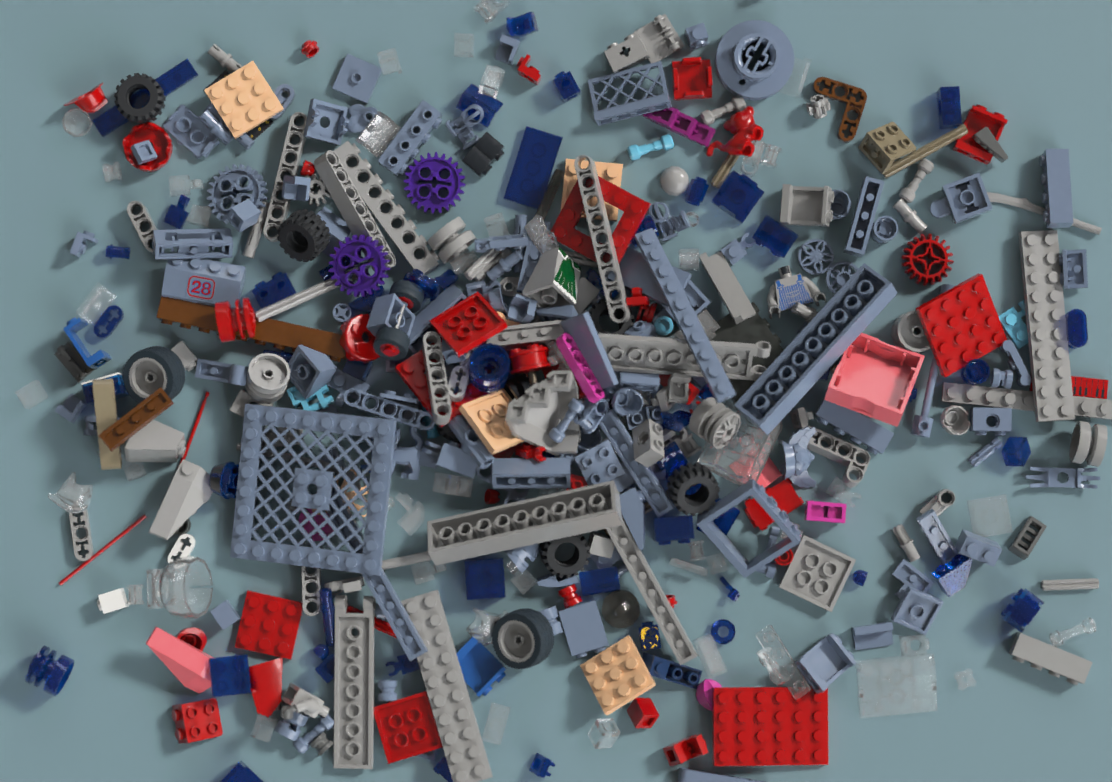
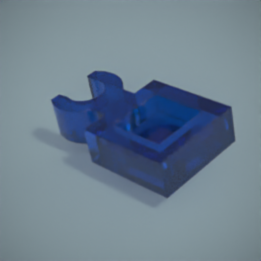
(404, 665)

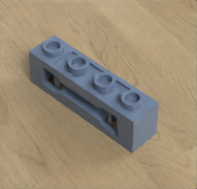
(192, 243)

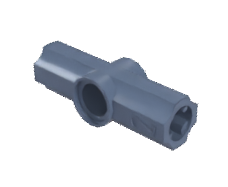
(470, 442)

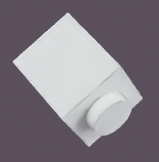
(112, 601)

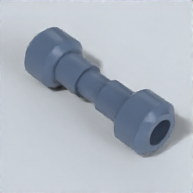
(575, 407)
(302, 744)

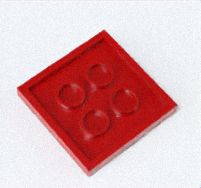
(468, 324)
(269, 624)
(407, 727)

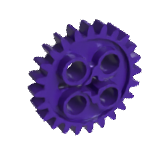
(433, 200)
(365, 282)

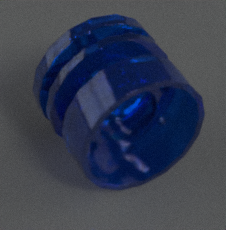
(489, 358)
(47, 669)

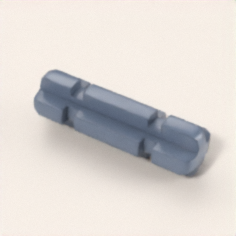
(985, 452)

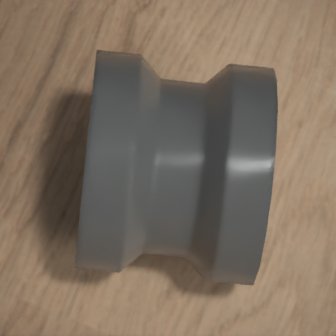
(321, 744)

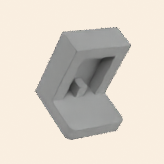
(678, 387)

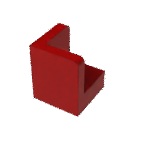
(642, 713)

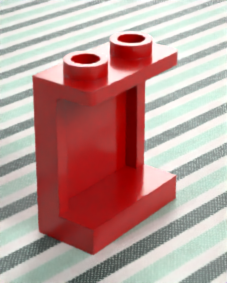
(975, 121)

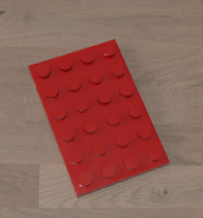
(769, 727)

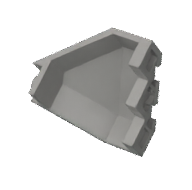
(542, 409)

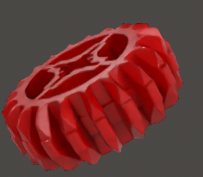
(935, 260)

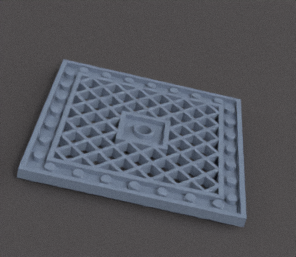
(249, 473)

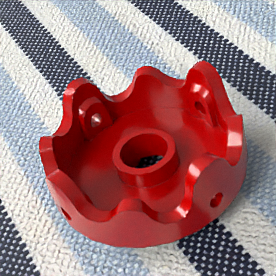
(156, 136)
(352, 339)

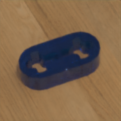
(112, 324)

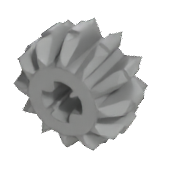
(321, 193)

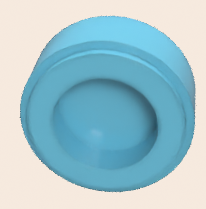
(663, 325)

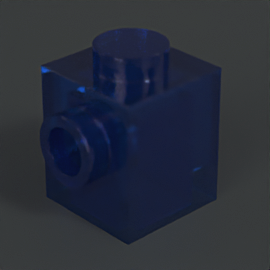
(566, 86)

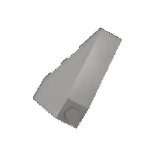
(184, 496)

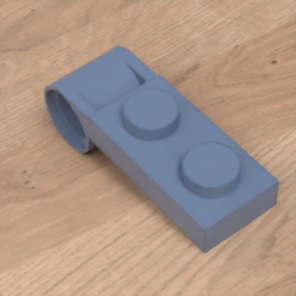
(221, 372)

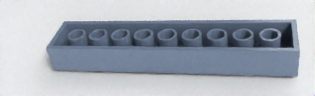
(816, 348)

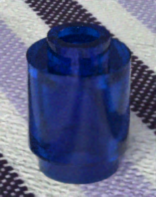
(696, 191)

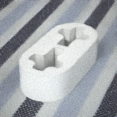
(178, 547)

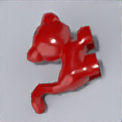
(744, 131)

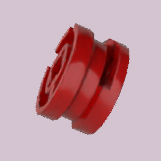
(648, 313)

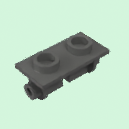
(73, 361)

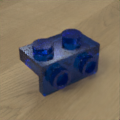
(774, 236)

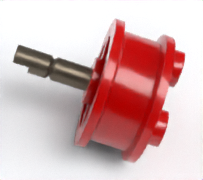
(529, 361)

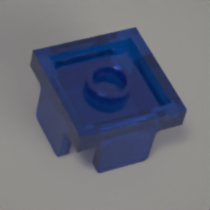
(738, 196)

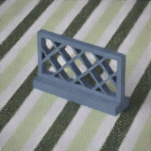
(631, 109)

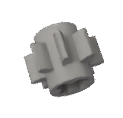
(818, 106)

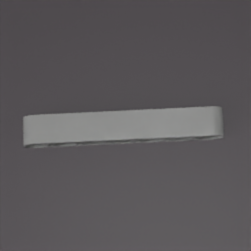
(284, 167)
(350, 202)

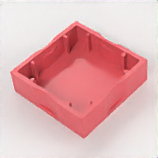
(875, 379)

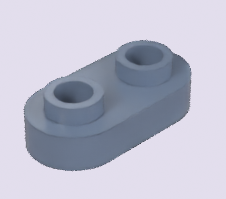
(285, 102)

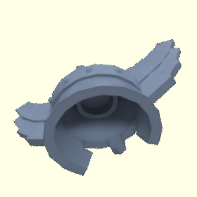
(798, 458)

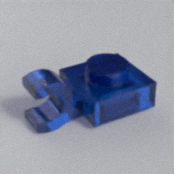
(177, 215)

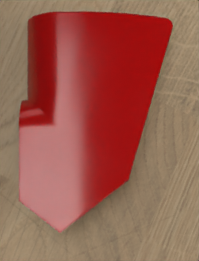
(266, 685)

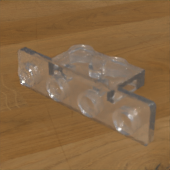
(780, 663)

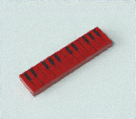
(1087, 387)

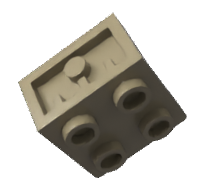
(886, 145)

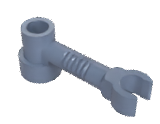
(770, 568)

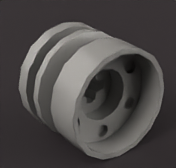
(714, 423)

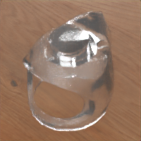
(72, 496)
(483, 626)

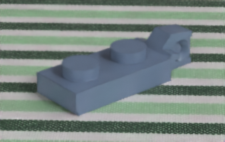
(499, 243)

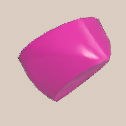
(704, 693)

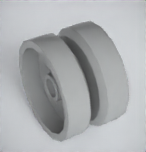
(451, 240)
(904, 336)
(267, 377)
(1088, 443)

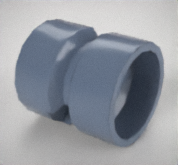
(884, 229)
(551, 615)
(293, 731)

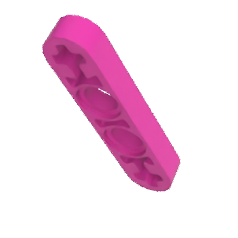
(580, 368)

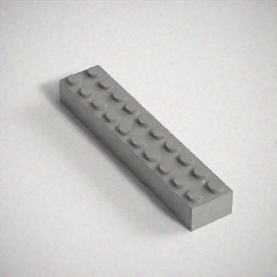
(524, 523)

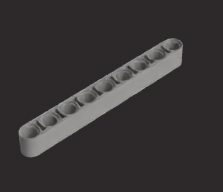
(596, 231)

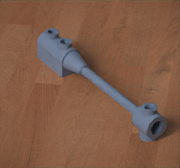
(923, 424)

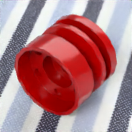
(234, 320)

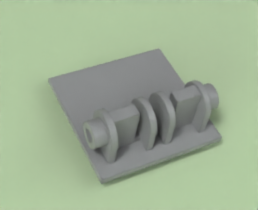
(659, 38)

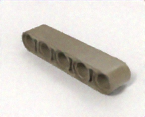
(105, 417)

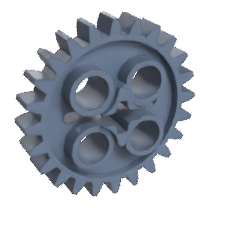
(236, 179)

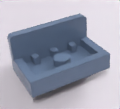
(1074, 269)

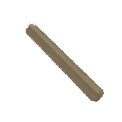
(926, 150)

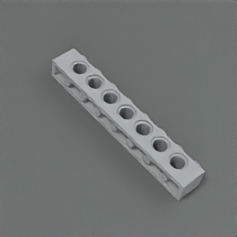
(426, 264)

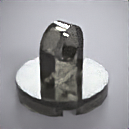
(620, 609)

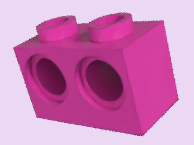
(825, 511)

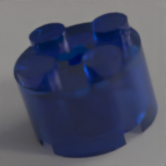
(1022, 610)

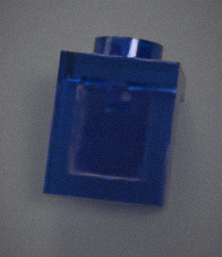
(675, 421)

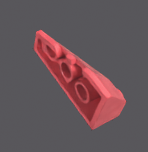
(182, 659)

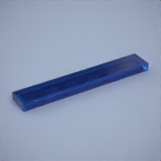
(169, 83)

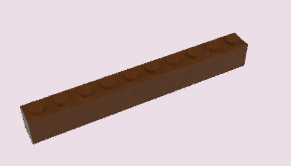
(267, 331)

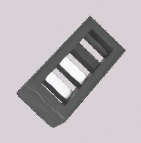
(990, 144)
(1014, 548)

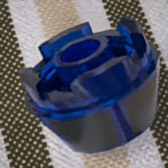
(224, 479)

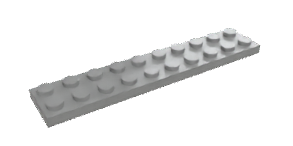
(1046, 326)
(448, 690)

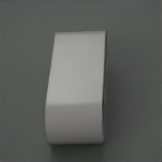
(139, 220)
(307, 597)

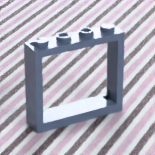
(727, 547)

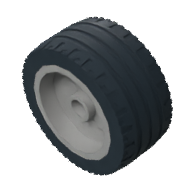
(153, 369)
(523, 638)

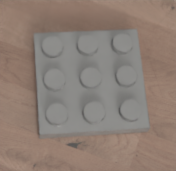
(817, 573)

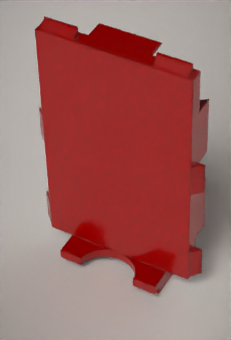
(784, 496)

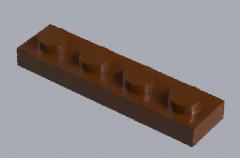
(136, 419)

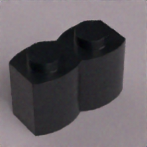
(483, 154)

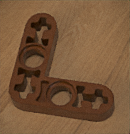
(858, 107)

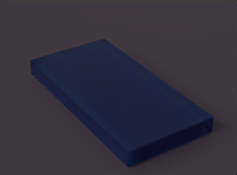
(533, 167)

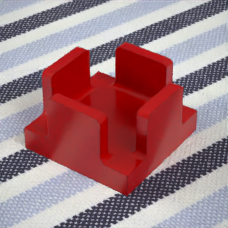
(692, 79)

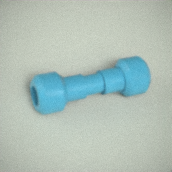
(636, 151)

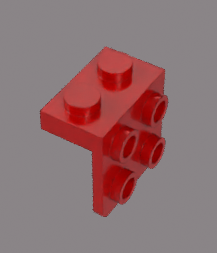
(197, 720)

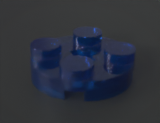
(429, 285)

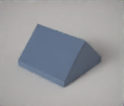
(338, 230)

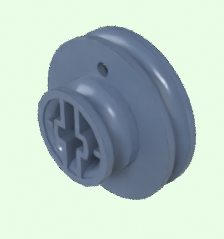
(758, 82)

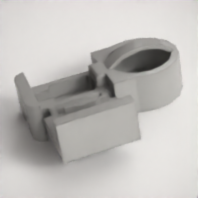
(347, 585)

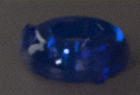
(714, 631)

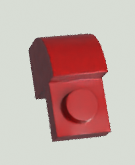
(685, 749)

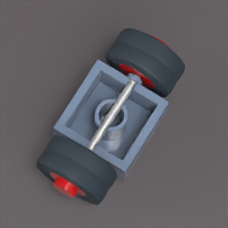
(394, 318)

